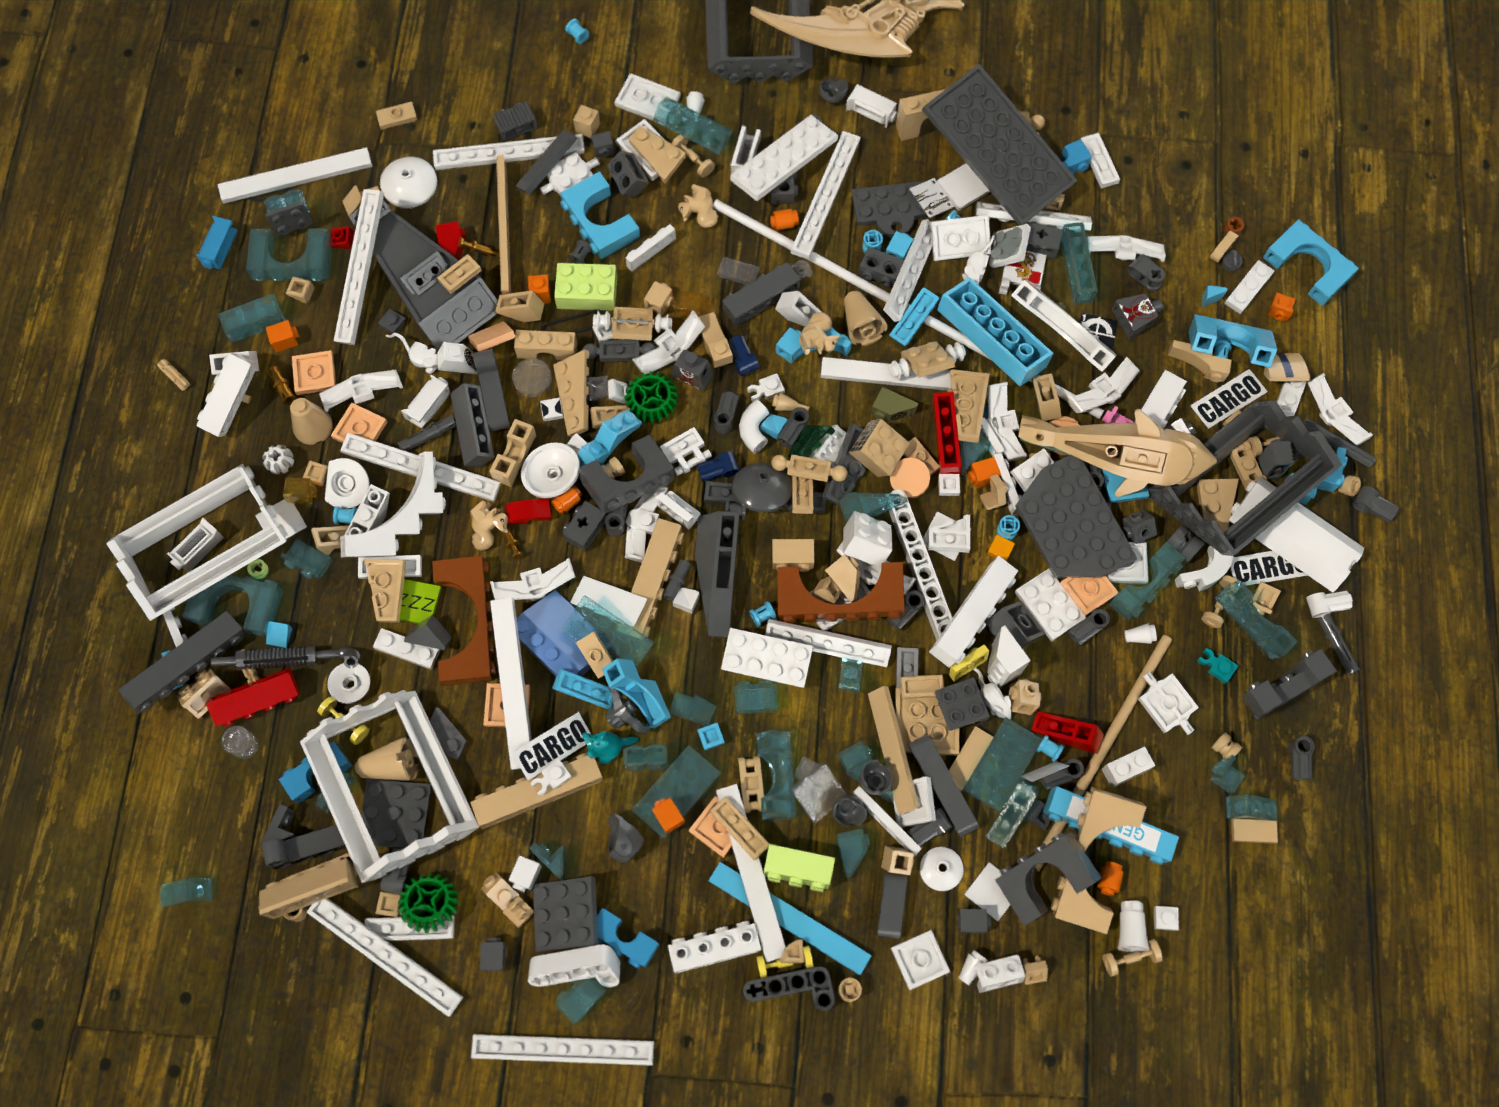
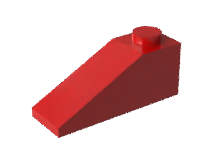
(448, 238)
(1068, 732)

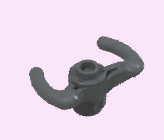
(624, 712)

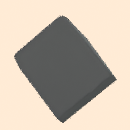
(1036, 816)

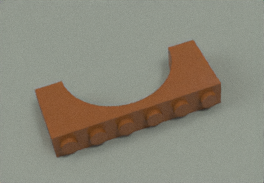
(882, 601)
(475, 660)

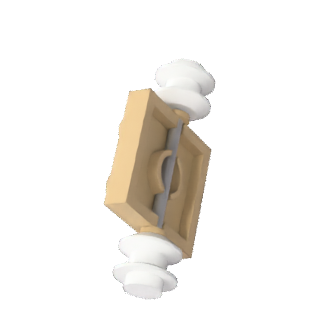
(632, 323)
(927, 359)

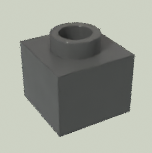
(602, 144)

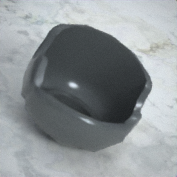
(832, 90)
(875, 778)
(849, 810)

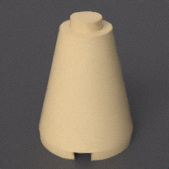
(862, 319)
(310, 422)
(389, 762)

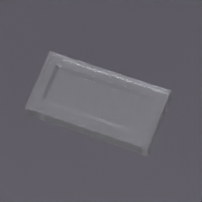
(738, 271)

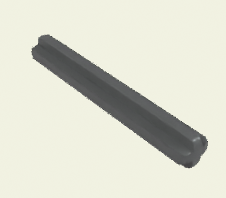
(1336, 441)

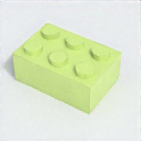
(586, 286)
(798, 868)

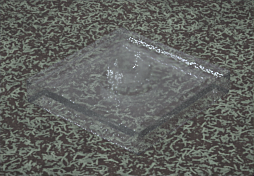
(817, 792)

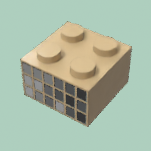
(879, 448)

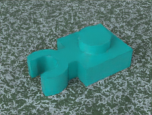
(1220, 667)

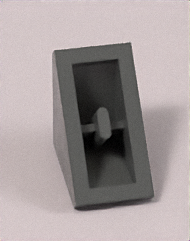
(429, 634)

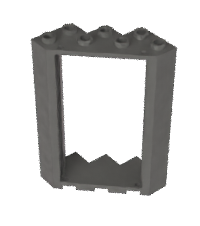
(757, 67)
(1288, 428)

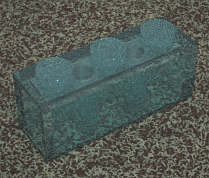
(251, 317)

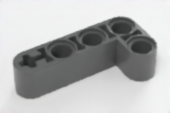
(492, 390)
(283, 853)
(788, 989)

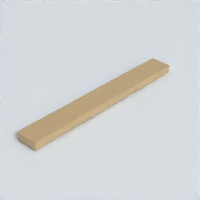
(503, 225)

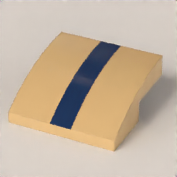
(1287, 368)

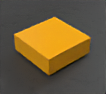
(1001, 547)

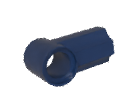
(744, 359)
(723, 465)

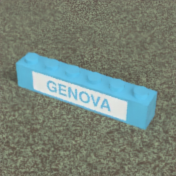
(1146, 840)

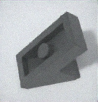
(280, 821)

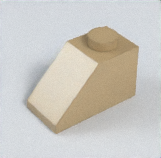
(520, 306)
(1047, 397)
(846, 576)

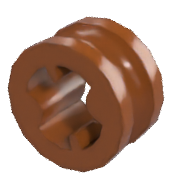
(1236, 221)

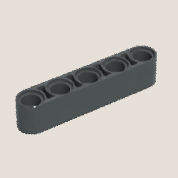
(943, 785)

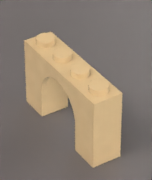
(911, 115)

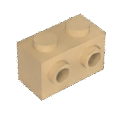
(793, 553)

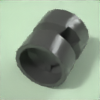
(1185, 543)

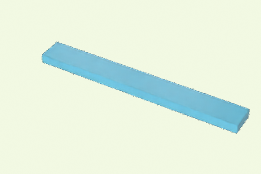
(797, 923)

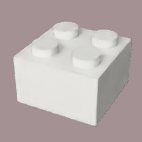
(867, 539)

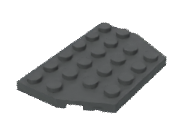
(1073, 522)

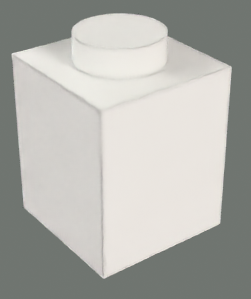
(524, 874)

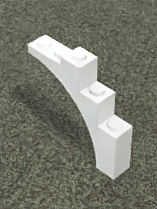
(406, 521)

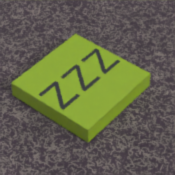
(418, 601)

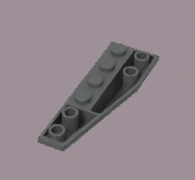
(716, 568)

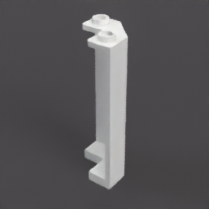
(1303, 539)

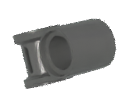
(1145, 271)

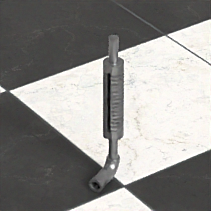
(285, 657)

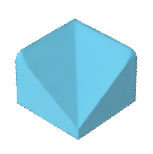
(773, 425)

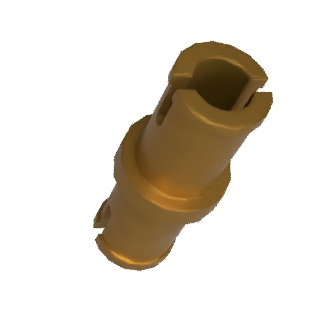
(281, 385)

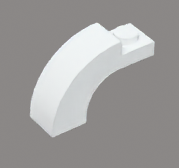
(1207, 577)

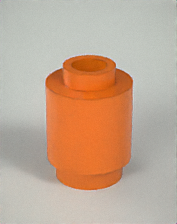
(784, 219)
(567, 500)
(1111, 878)

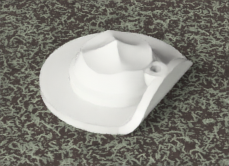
(345, 483)

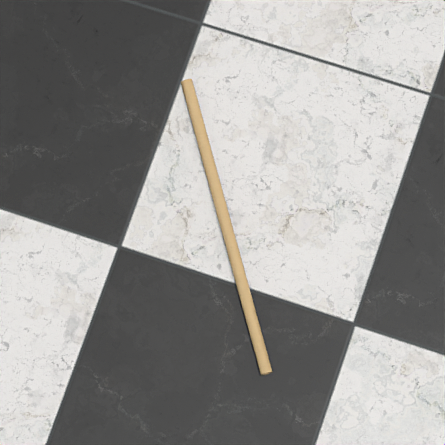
(1112, 732)

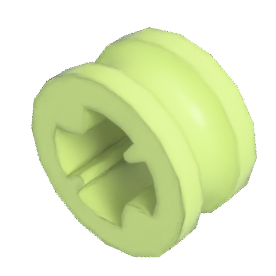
(260, 563)

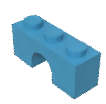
(1076, 157)
(299, 780)
(639, 950)

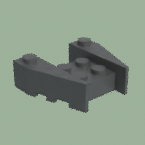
(1267, 697)

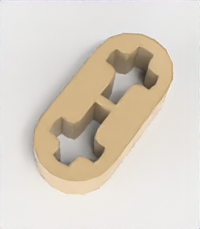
(1224, 246)

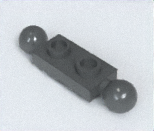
(618, 350)

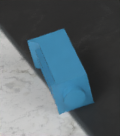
(217, 243)

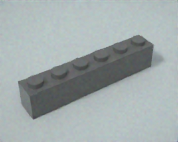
(181, 663)

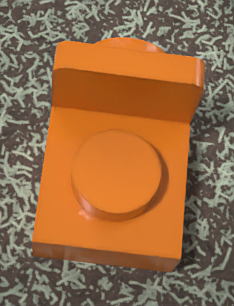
(1281, 307)

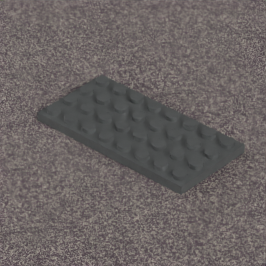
(999, 145)

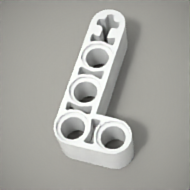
(574, 965)

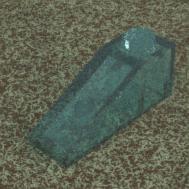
(870, 503)
(1012, 813)

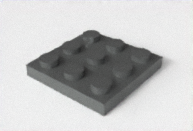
(396, 812)
(565, 914)

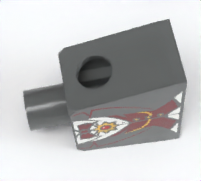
(1136, 313)
(691, 368)

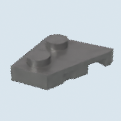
(449, 737)

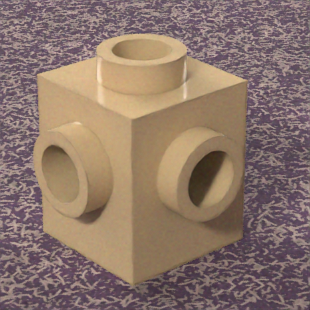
(1025, 697)

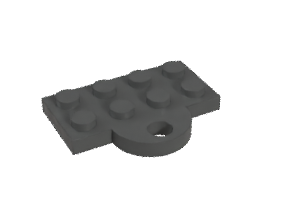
(887, 207)

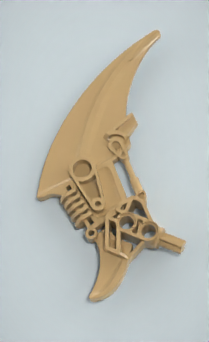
(846, 29)

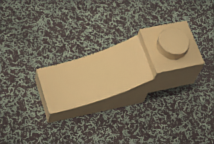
(715, 341)
(1213, 367)

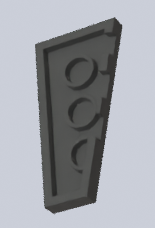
(837, 490)

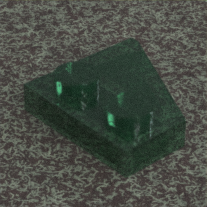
(810, 440)

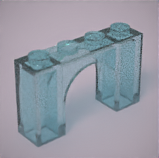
(311, 265)
(263, 605)

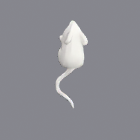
(977, 263)
(420, 355)
(994, 698)

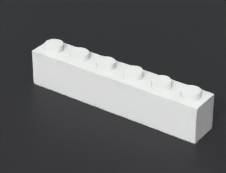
(973, 612)

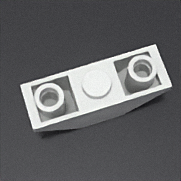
(370, 512)

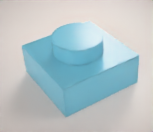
(711, 736)

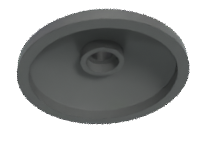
(762, 487)

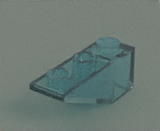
(854, 759)

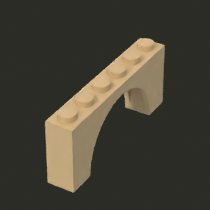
(1101, 813)

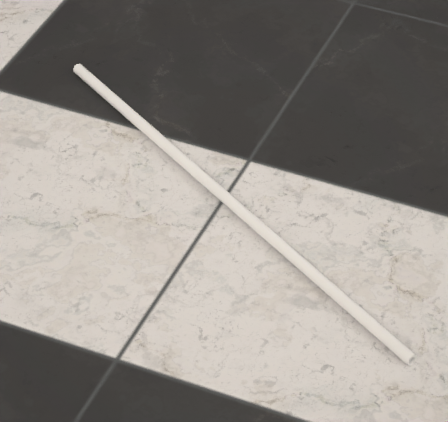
(866, 286)

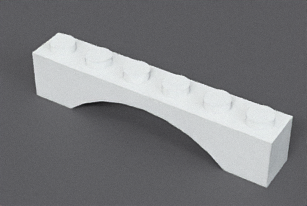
(1064, 324)

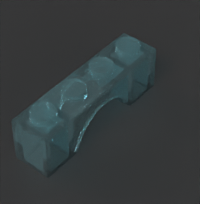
(1163, 564)
(1239, 604)
(776, 751)

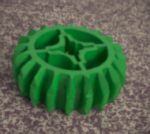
(641, 387)
(411, 914)

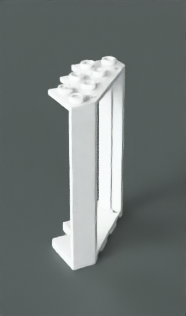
(181, 514)
(343, 807)

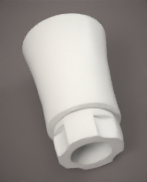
(1132, 928)

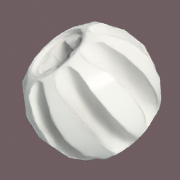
(278, 459)

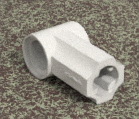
(1323, 604)

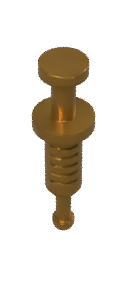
(477, 247)
(512, 544)

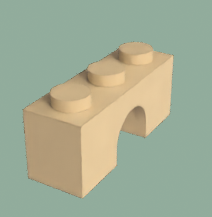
(531, 343)
(519, 443)

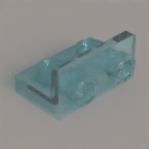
(307, 559)

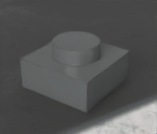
(392, 321)

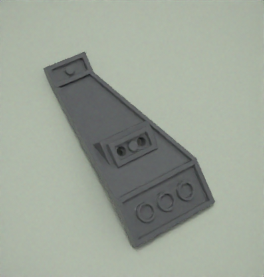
(410, 255)

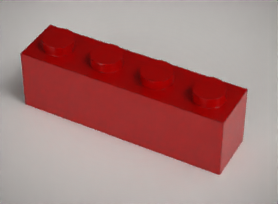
(946, 433)
(253, 697)

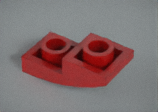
(342, 237)
(525, 510)

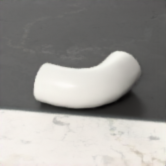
(750, 426)

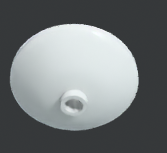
(411, 189)
(546, 463)

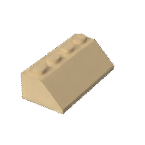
(307, 888)

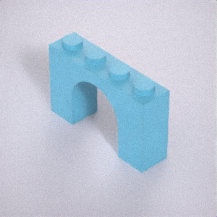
(602, 238)
(1302, 239)
(1255, 341)

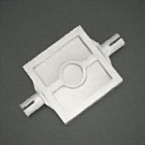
(568, 173)
(1168, 703)

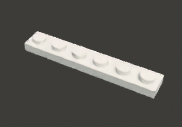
(1042, 218)
(909, 272)
(831, 643)

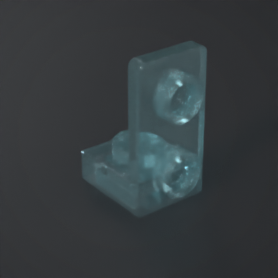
(1226, 775)
(1251, 806)
(186, 890)

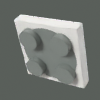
(1010, 246)

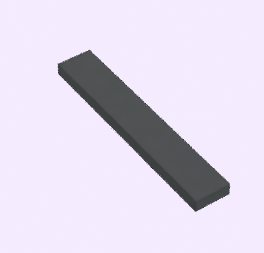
(720, 492)

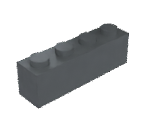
(760, 294)
(472, 425)

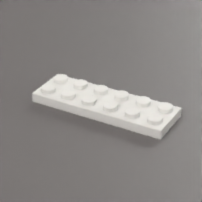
(783, 157)

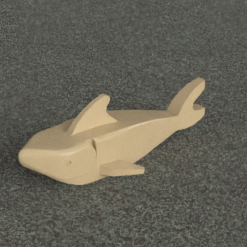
(1131, 450)

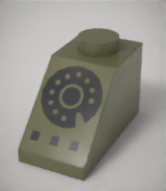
(892, 406)

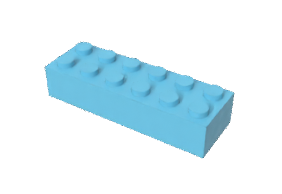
(994, 331)

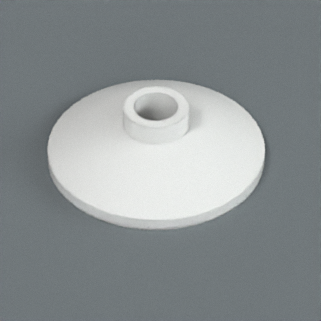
(339, 680)
(933, 876)

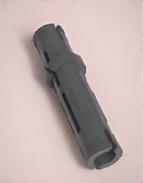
(428, 433)
(1338, 644)

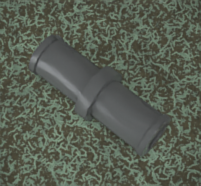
(676, 580)

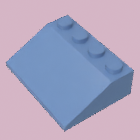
(542, 635)

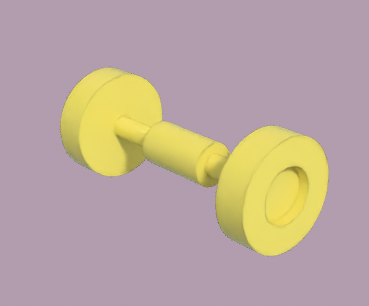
(328, 707)
(762, 966)

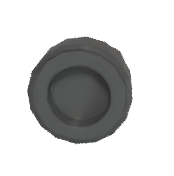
(1231, 261)

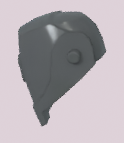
(623, 839)

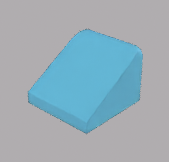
(1213, 294)
(278, 634)

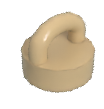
(1350, 486)

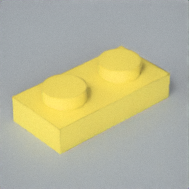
(973, 659)

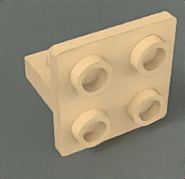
(196, 694)

